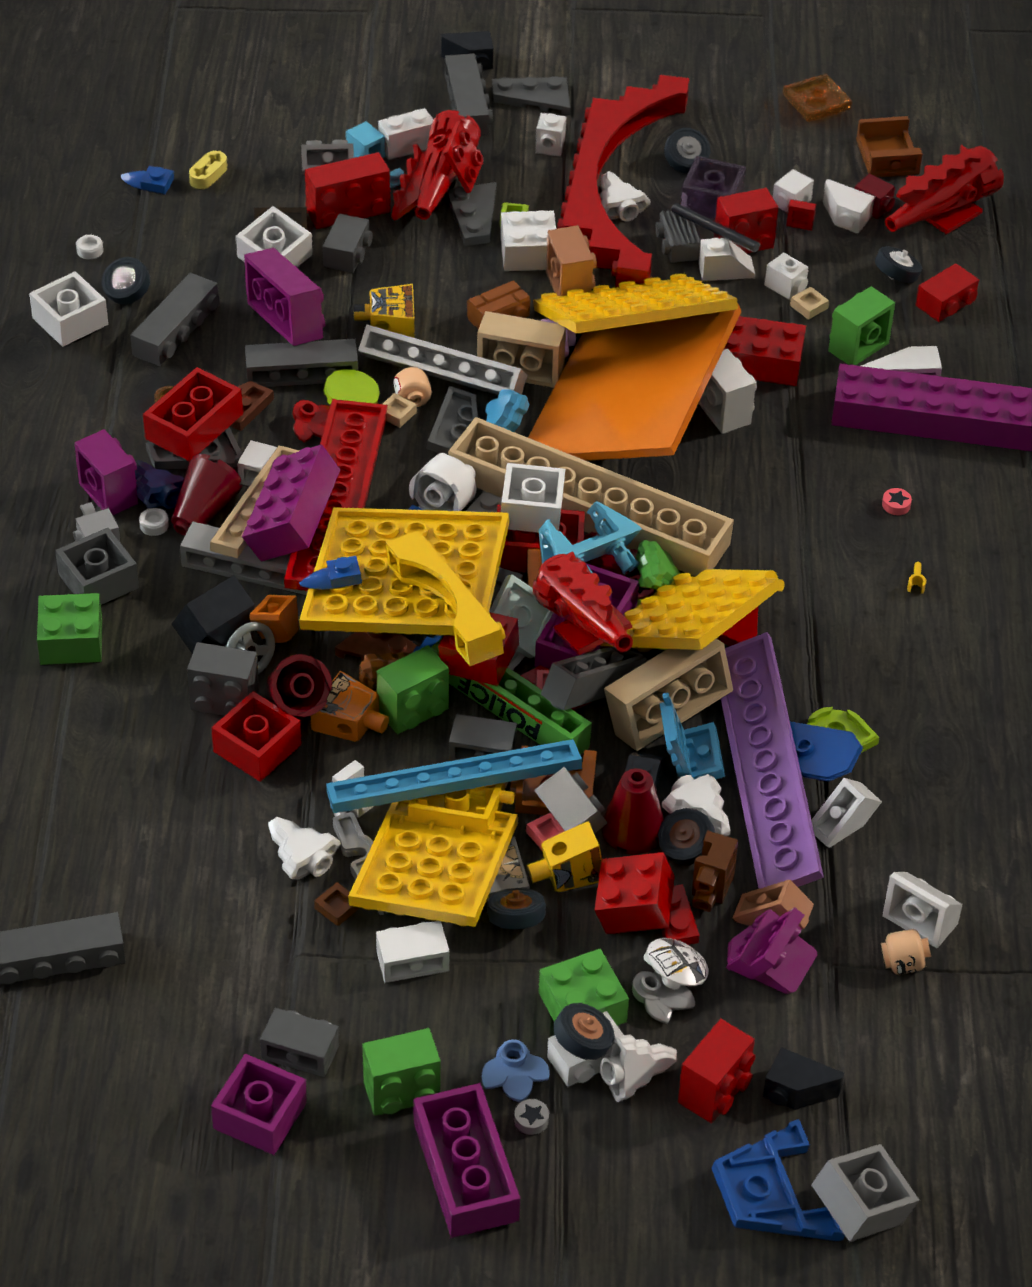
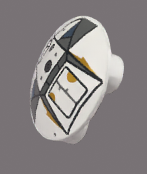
(676, 963)

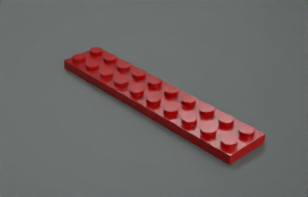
(353, 442)

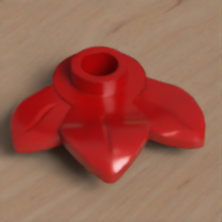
(309, 419)

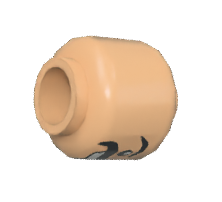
(905, 951)

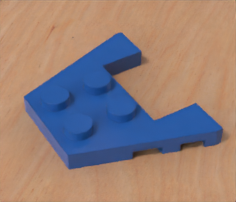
(761, 1193)

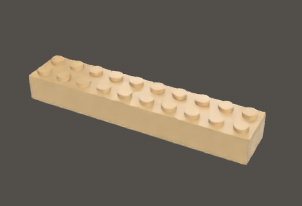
(686, 531)

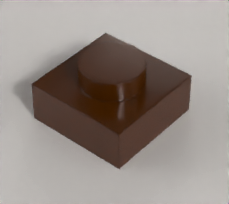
(335, 904)

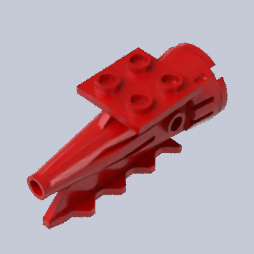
(431, 172)
(947, 191)
(574, 593)

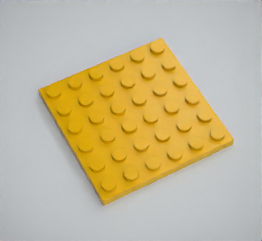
(633, 303)
(382, 602)

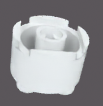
(444, 484)

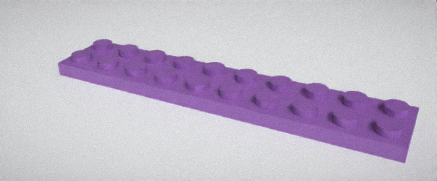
(768, 767)

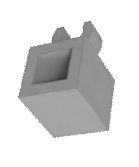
(94, 521)

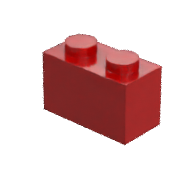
(947, 292)

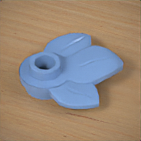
(514, 1075)

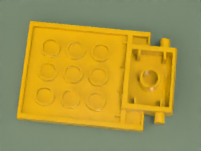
(699, 608)
(437, 855)

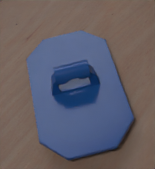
(825, 751)

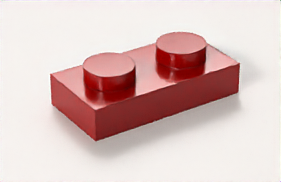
(681, 922)

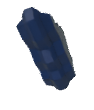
(157, 486)

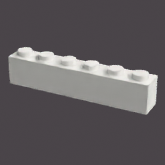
(441, 361)

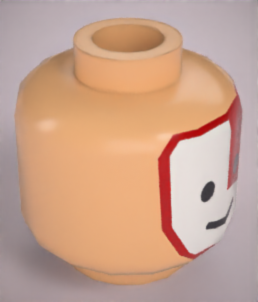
(413, 385)

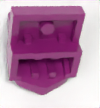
(772, 951)

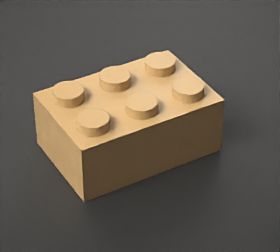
(524, 344)

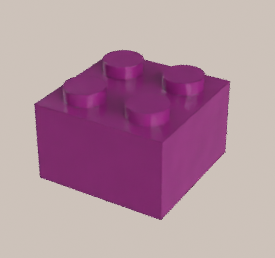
(106, 472)
(259, 1104)

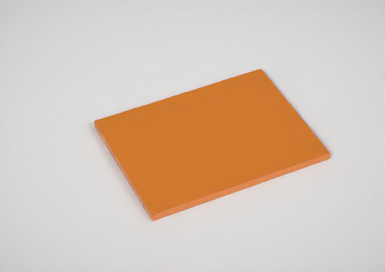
(633, 387)

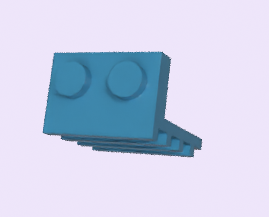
(694, 749)

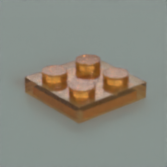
(817, 97)

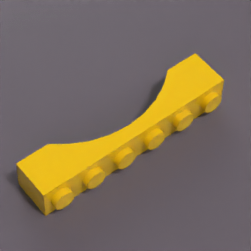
(419, 564)

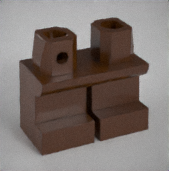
(714, 870)

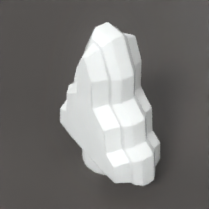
(621, 198)
(700, 795)
(302, 848)
(633, 1065)

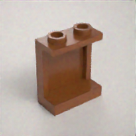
(888, 147)
(529, 802)

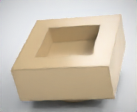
(809, 303)
(399, 410)

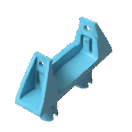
(613, 537)

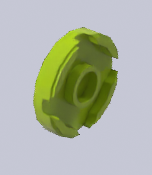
(351, 386)

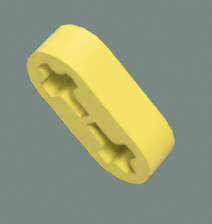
(208, 169)

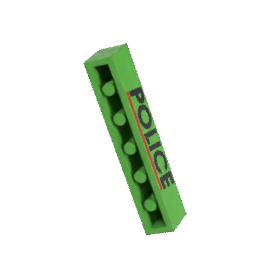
(522, 703)

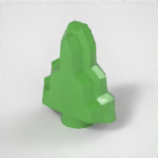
(654, 565)

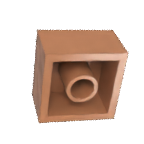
(569, 260)

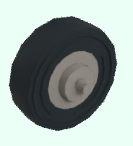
(683, 148)

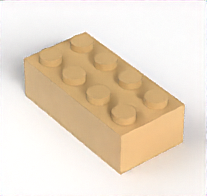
(689, 676)

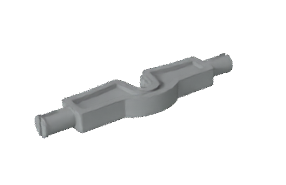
(352, 840)

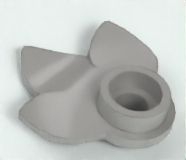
(658, 998)

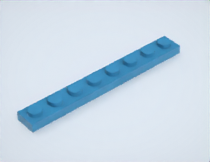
(453, 776)

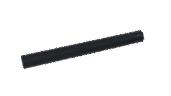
(715, 227)

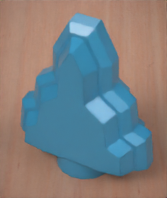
(507, 409)

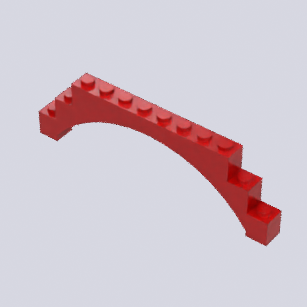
(605, 128)

